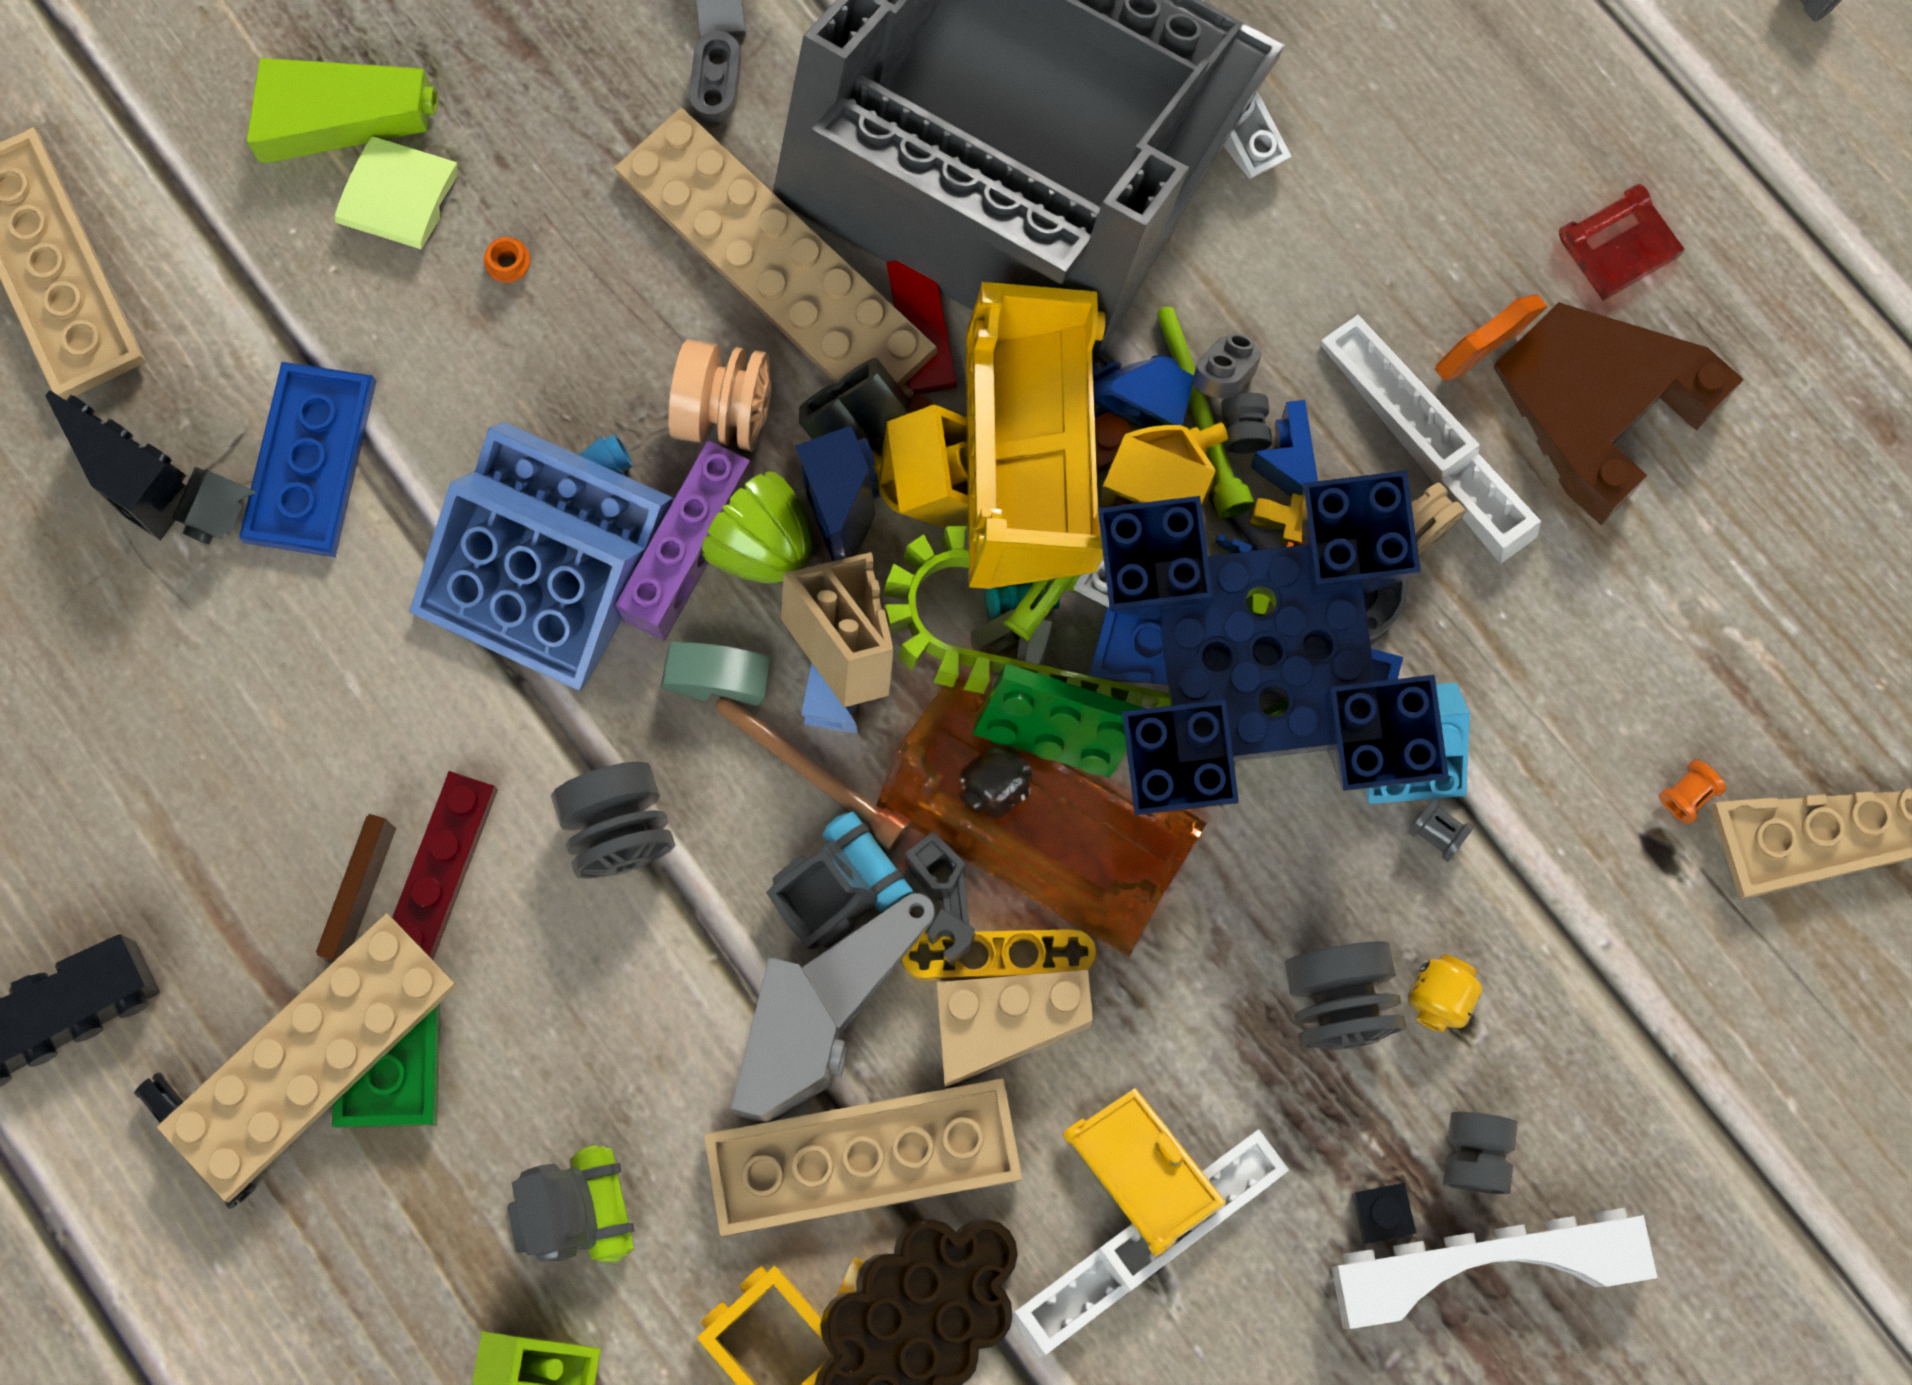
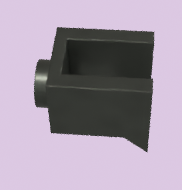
(209, 505)

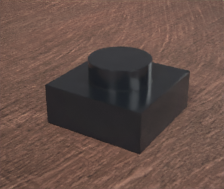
(1384, 1213)

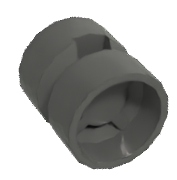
(1483, 1134)

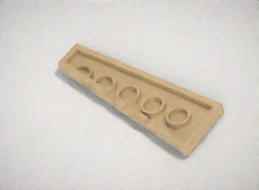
(1811, 838)

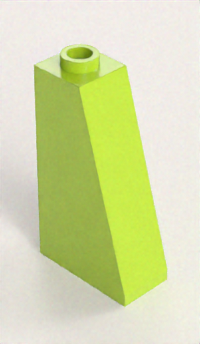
(334, 106)

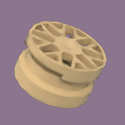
(1434, 516)

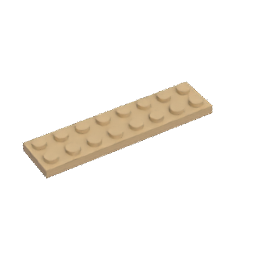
(770, 253)

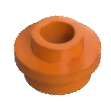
(501, 249)

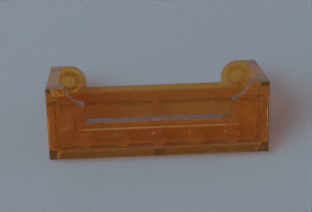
(1062, 846)

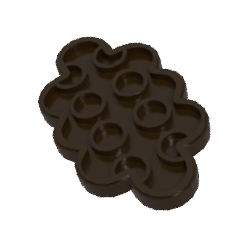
(922, 1308)

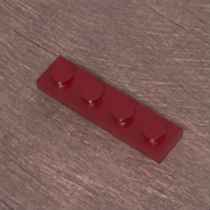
(443, 859)

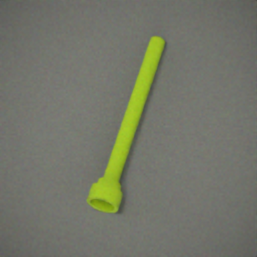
(1230, 495)

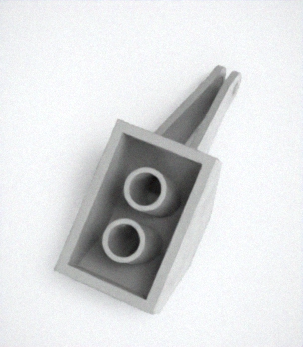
(806, 1008)

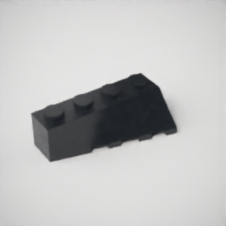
(73, 1003)

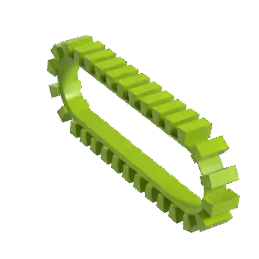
(902, 616)

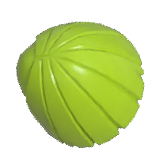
(760, 532)

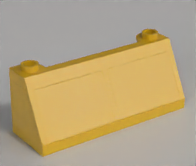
(1031, 435)

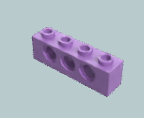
(674, 555)

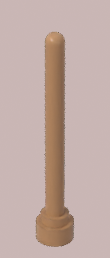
(886, 826)

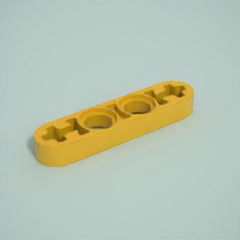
(999, 963)

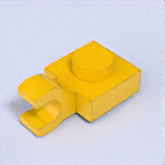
(1272, 515)

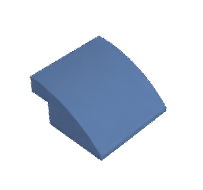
(537, 554)

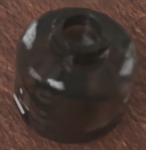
(995, 782)

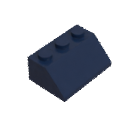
(840, 488)

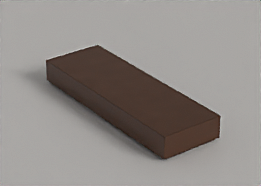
(356, 888)

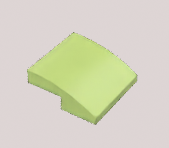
(396, 192)

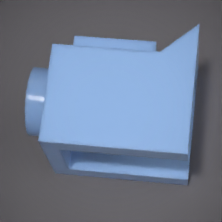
(823, 707)

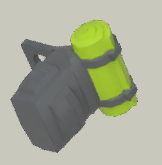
(572, 1209)

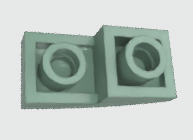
(716, 669)

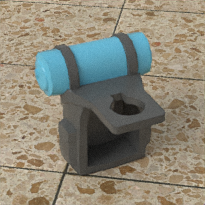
(837, 884)

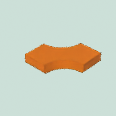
(1490, 336)

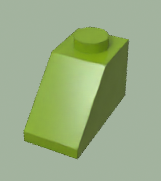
(533, 1361)

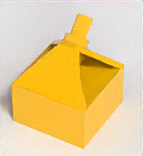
(1162, 465)
(926, 466)

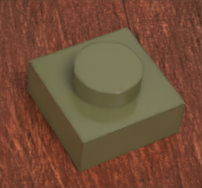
(995, 637)

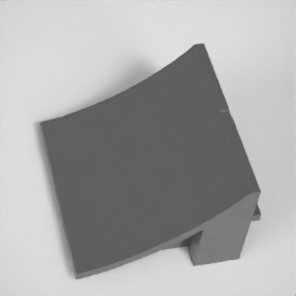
(1015, 134)

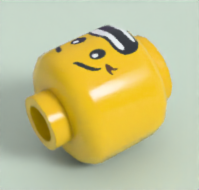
(1445, 993)

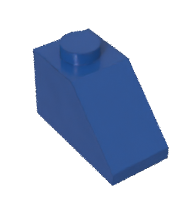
(1146, 392)

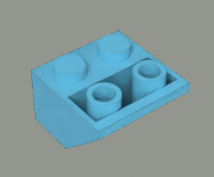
(1455, 729)

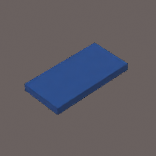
(308, 459)

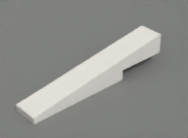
(1433, 438)
(1126, 1258)

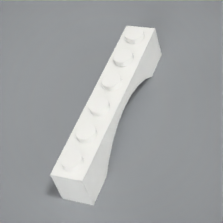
(1599, 1254)

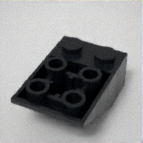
(127, 475)

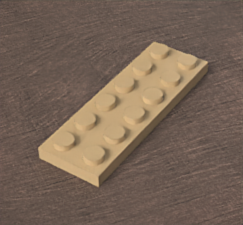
(57, 275)
(306, 1058)
(862, 1157)

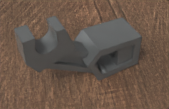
(953, 921)

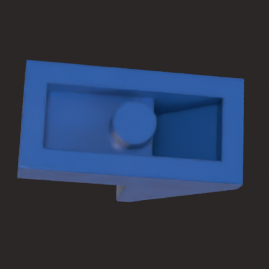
(1295, 463)

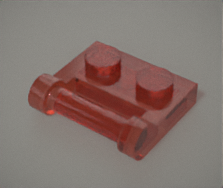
(1628, 255)

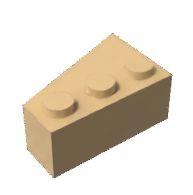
(841, 626)
(1008, 1017)

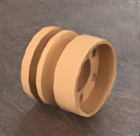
(712, 394)

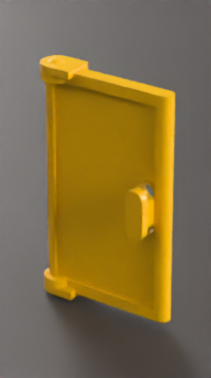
(1138, 1174)

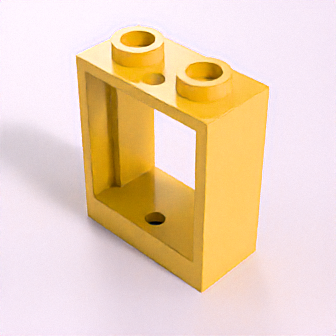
(723, 1317)

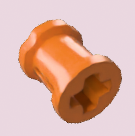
(1692, 791)

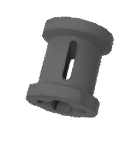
(1440, 829)

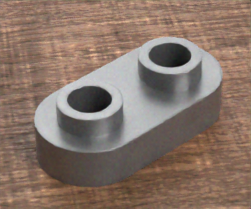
(715, 80)
(1227, 366)

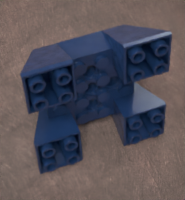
(1353, 543)

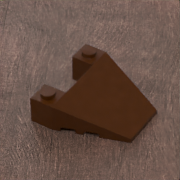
(1590, 381)

